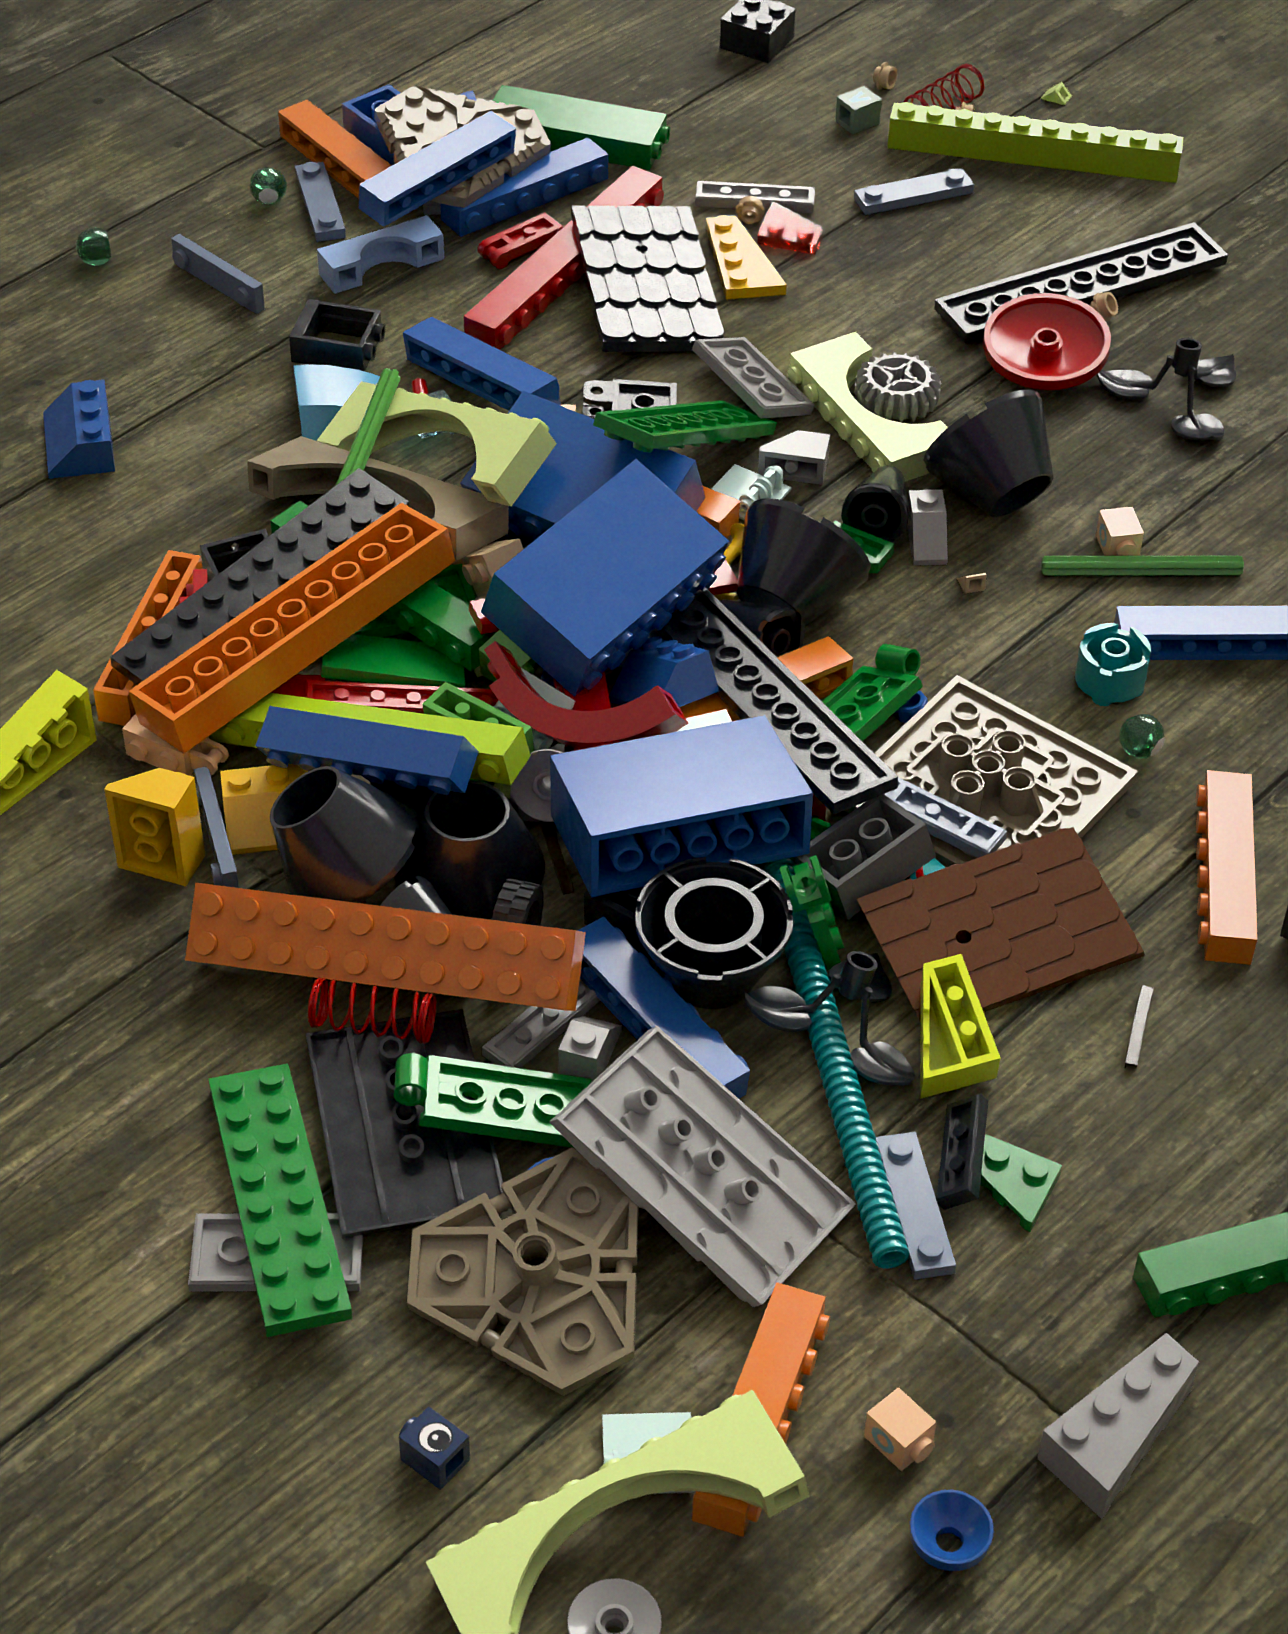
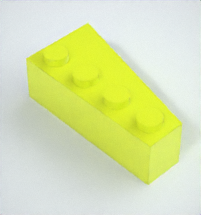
(44, 736)

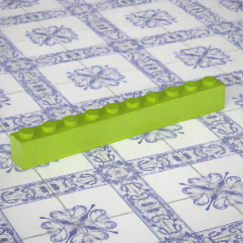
(1035, 142)
(500, 746)

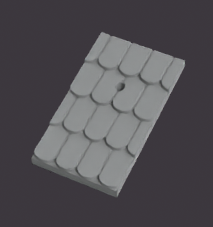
(703, 1166)

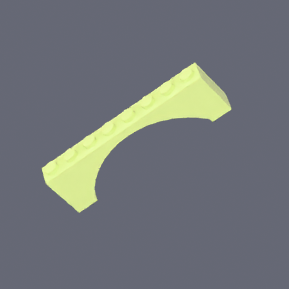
(505, 444)
(722, 1453)

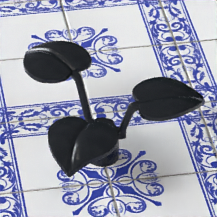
(1186, 363)
(855, 978)

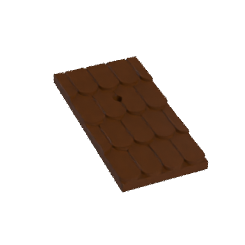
(1030, 915)

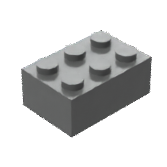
(869, 852)

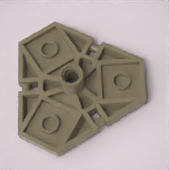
(425, 115)
(559, 1316)

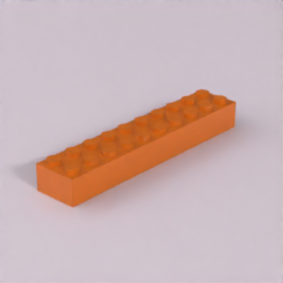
(291, 627)
(386, 946)

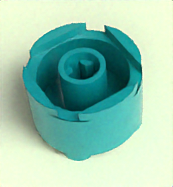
(1112, 664)

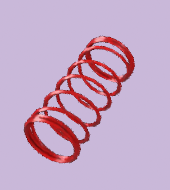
(956, 83)
(421, 1032)

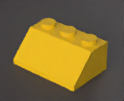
(248, 802)
(156, 825)

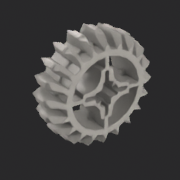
(897, 386)

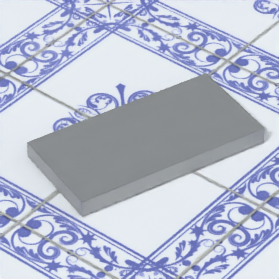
(753, 377)
(222, 1259)

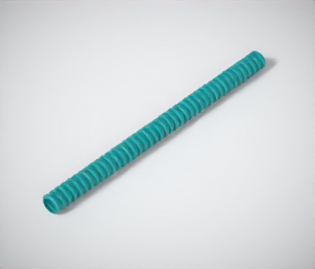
(844, 1093)

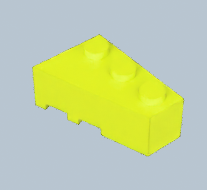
(953, 1030)

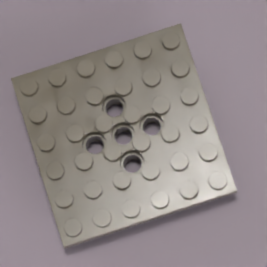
(1003, 767)

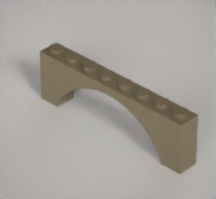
(314, 468)

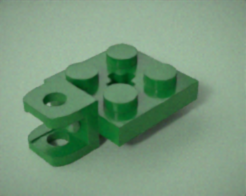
(810, 892)

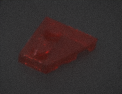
(789, 231)

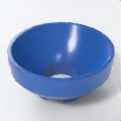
(955, 1514)

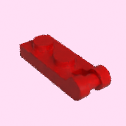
(518, 240)

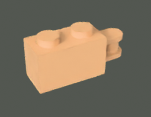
(152, 749)

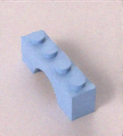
(410, 242)

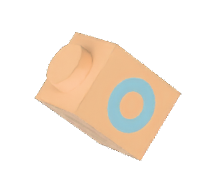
(1119, 532)
(900, 1429)

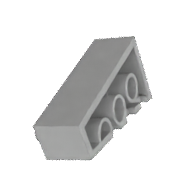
(1115, 1425)

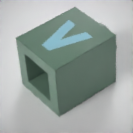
(858, 110)

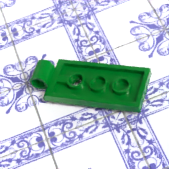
(878, 692)
(506, 1102)

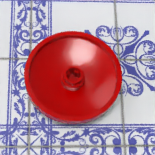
(1046, 341)

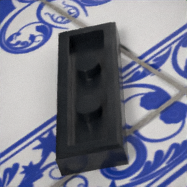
(962, 1151)

